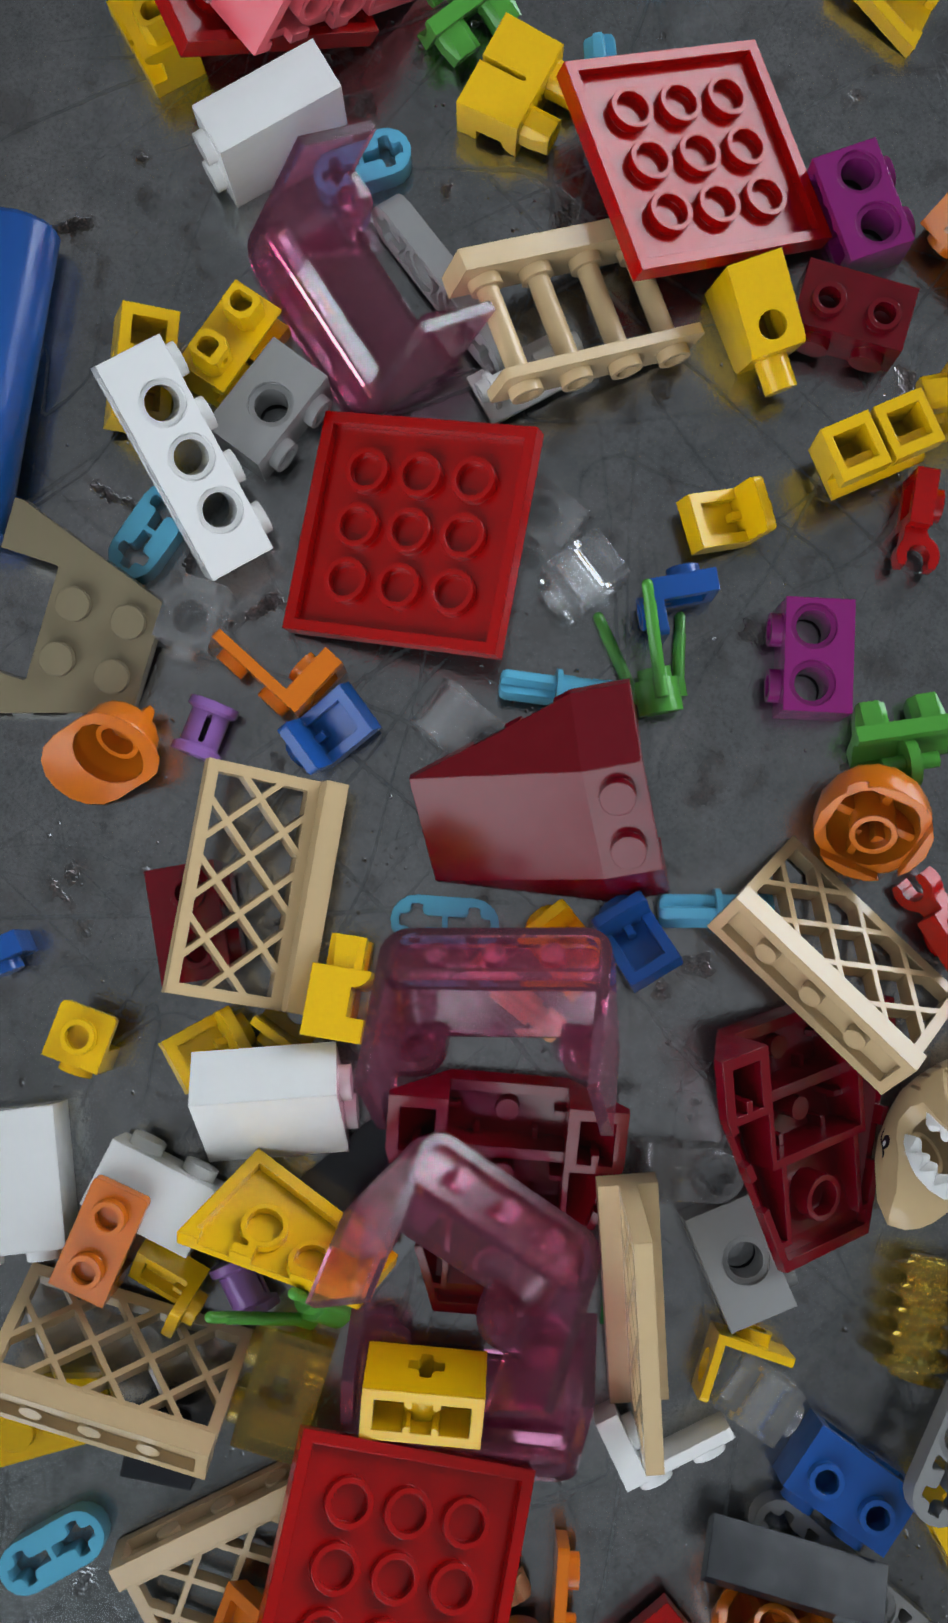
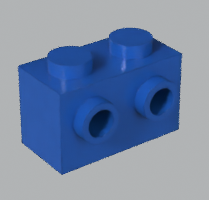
(843, 1482)

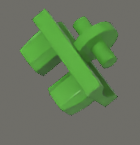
(451, 32)
(902, 744)

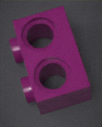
(872, 208)
(827, 662)

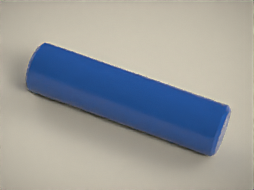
(26, 281)

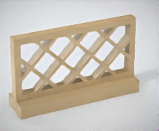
(305, 898)
(817, 984)
(634, 1304)
(106, 1419)
(189, 1534)

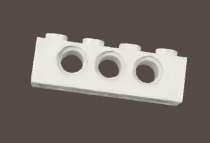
(125, 383)

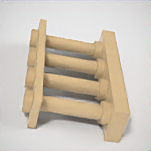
(532, 262)

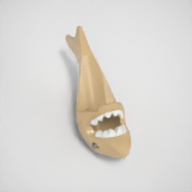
(914, 1153)

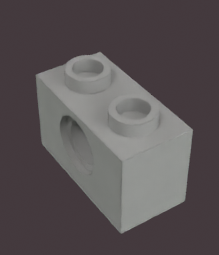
(274, 378)
(745, 1293)

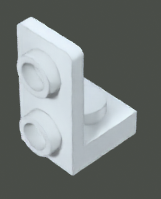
(696, 1442)

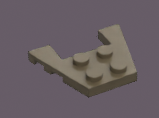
(94, 629)

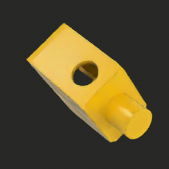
(758, 319)

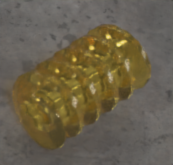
(919, 1322)

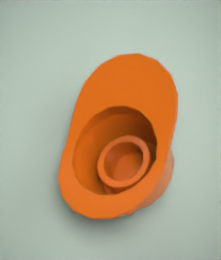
(103, 753)

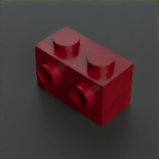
(853, 315)
(163, 894)

